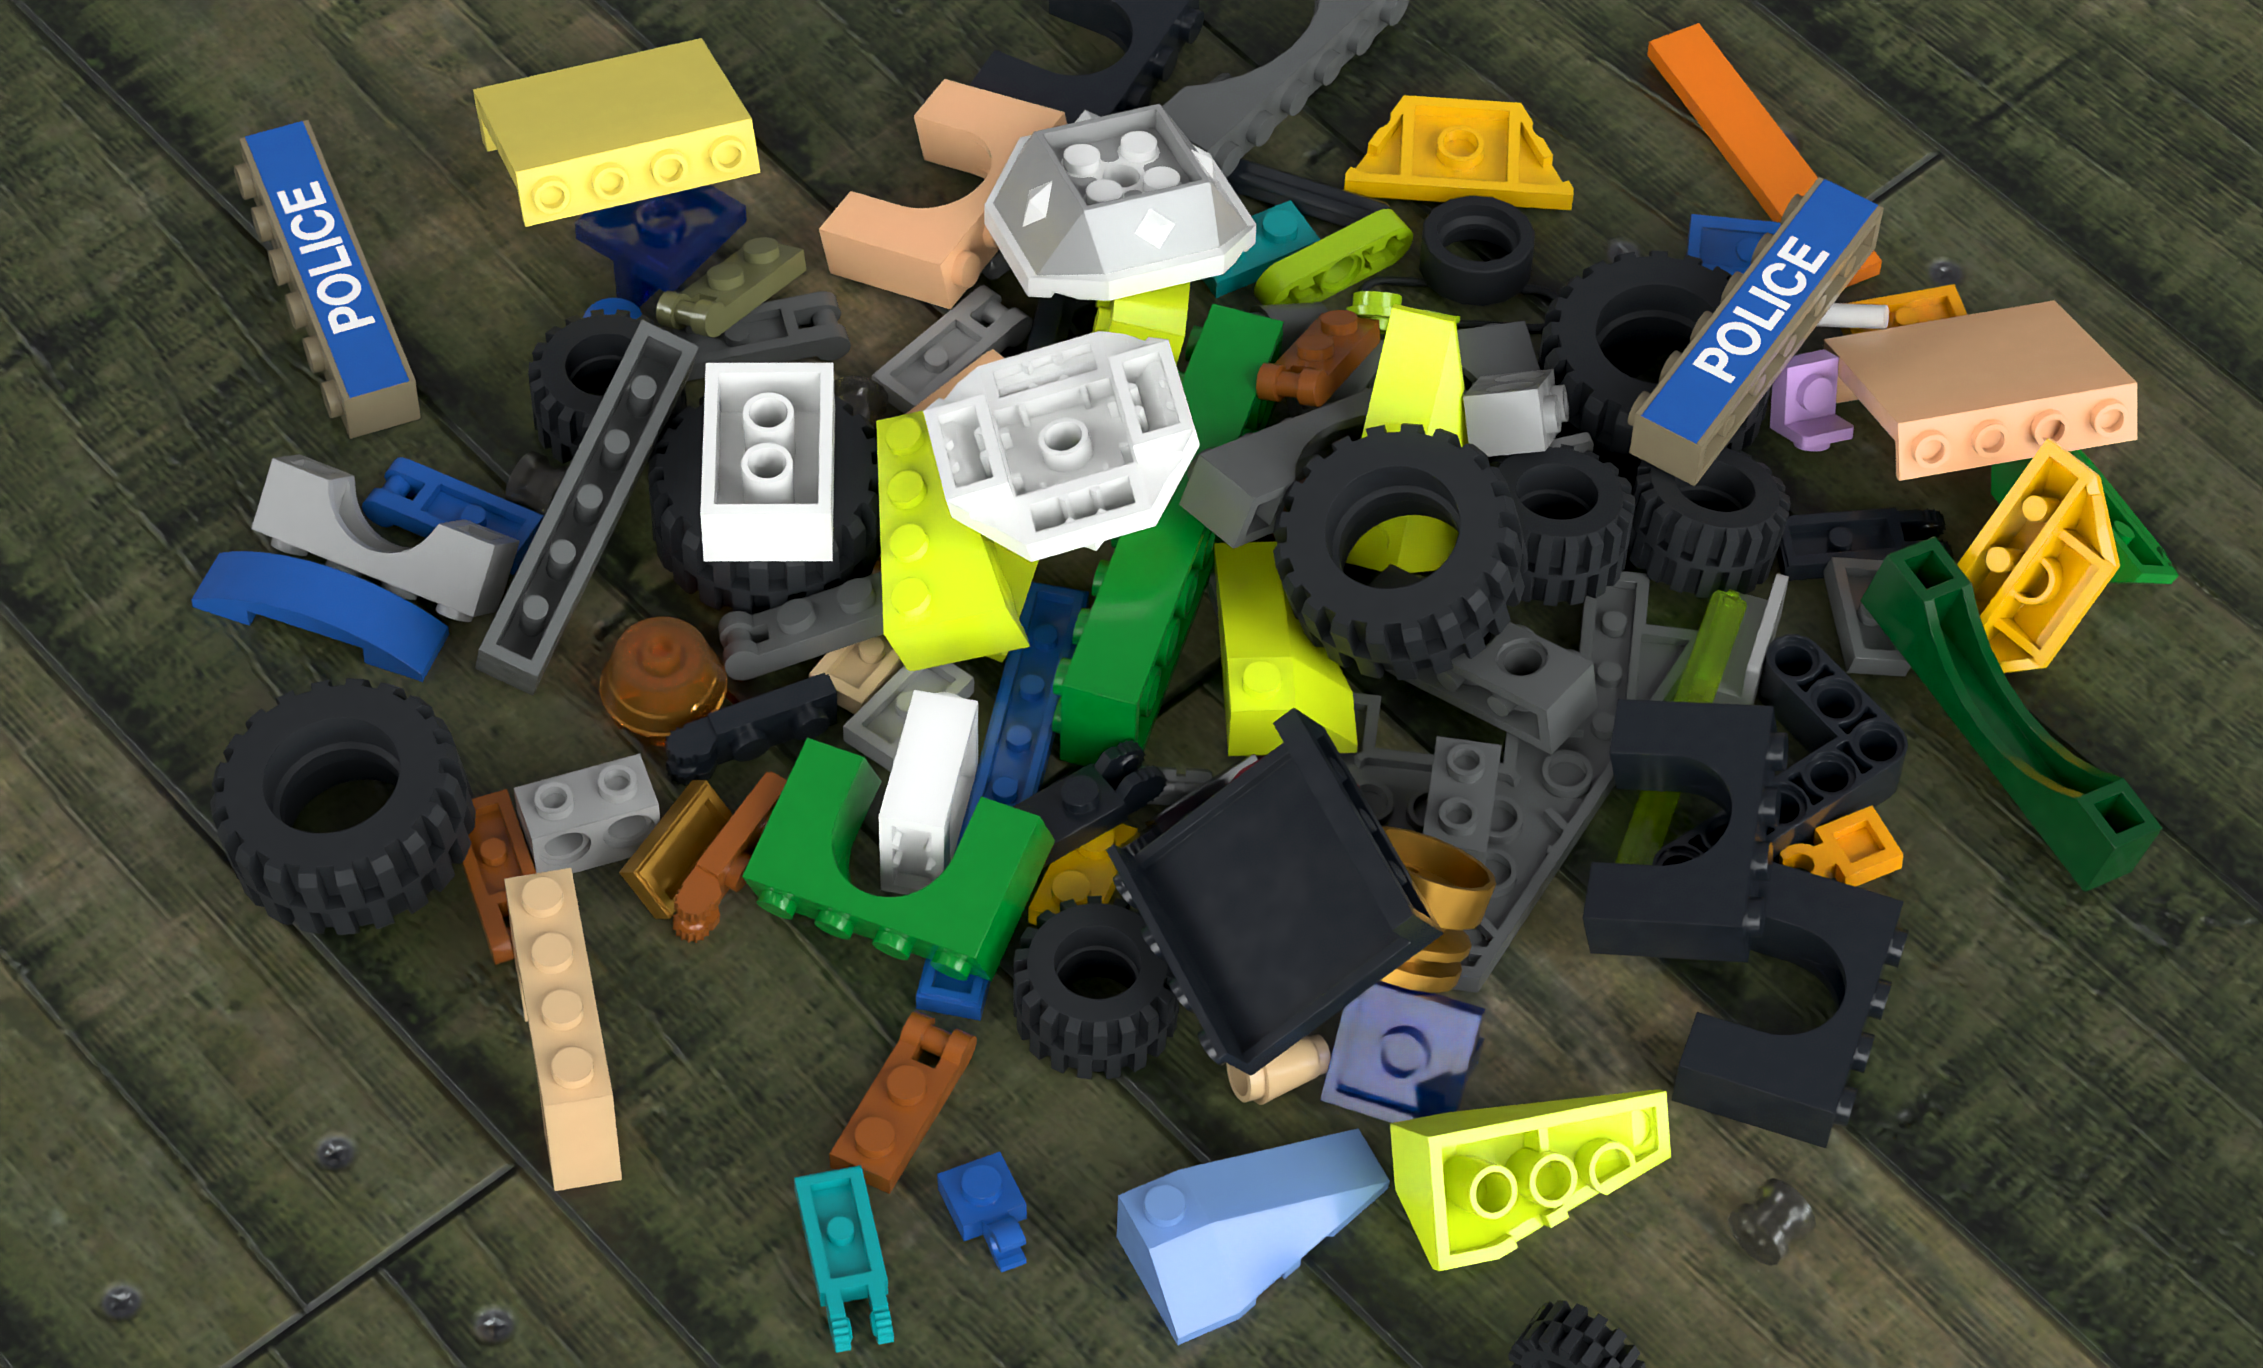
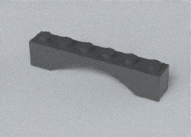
(1244, 110)
(1243, 482)

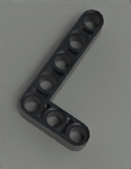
(1840, 732)

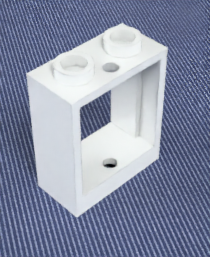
(927, 790)

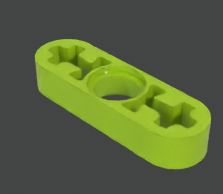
(1336, 261)

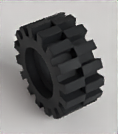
(1571, 1340)

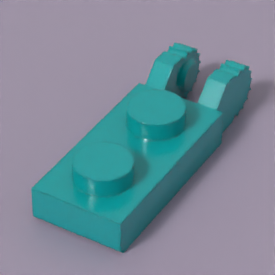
(844, 1250)

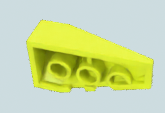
(1504, 1171)

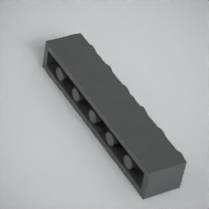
(586, 508)

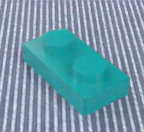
(1278, 235)

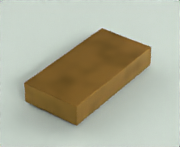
(675, 847)

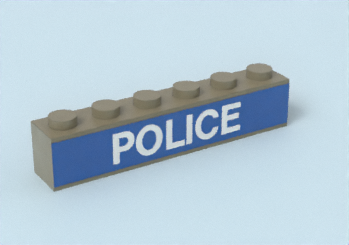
(328, 280)
(1754, 330)

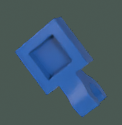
(987, 1203)

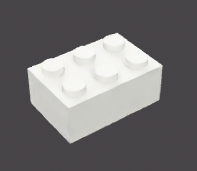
(768, 462)

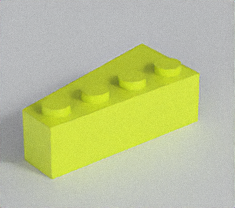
(938, 576)

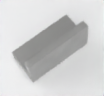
(1748, 654)

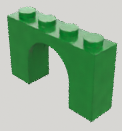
(955, 921)

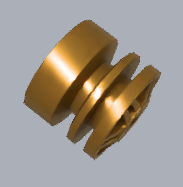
(1456, 893)

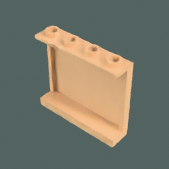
(1986, 387)

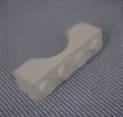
(317, 512)

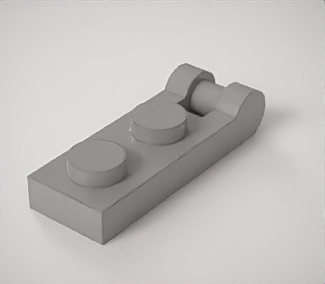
(951, 347)

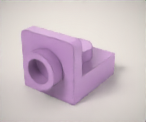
(1806, 402)

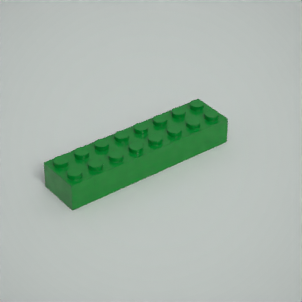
(1161, 572)

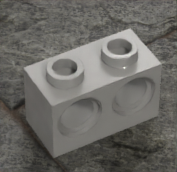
(1515, 412)
(587, 815)

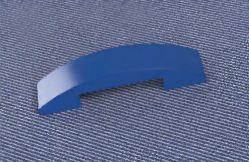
(326, 602)

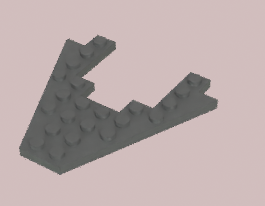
(1539, 797)

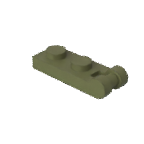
(732, 288)

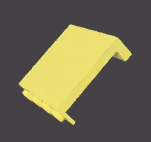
(617, 131)

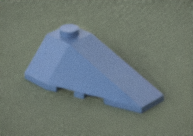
(1235, 1225)

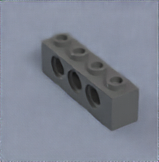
(1514, 682)

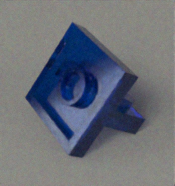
(661, 238)
(1403, 1053)

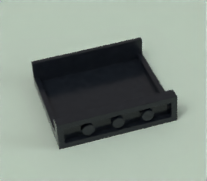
(1276, 900)

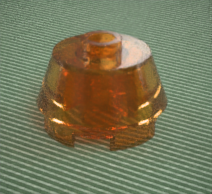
(662, 678)

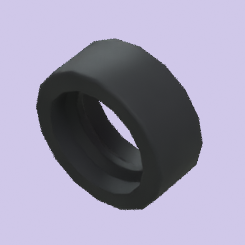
(1482, 220)

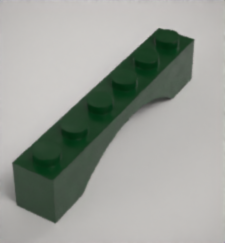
(1934, 622)

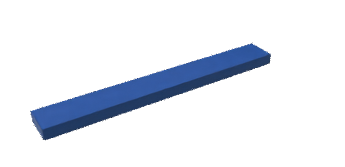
(1013, 752)

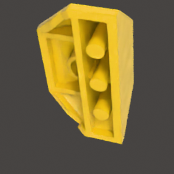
(2041, 559)

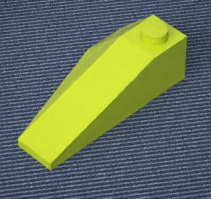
(1415, 384)
(1270, 659)

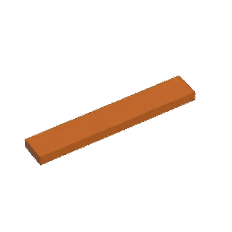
(1738, 124)

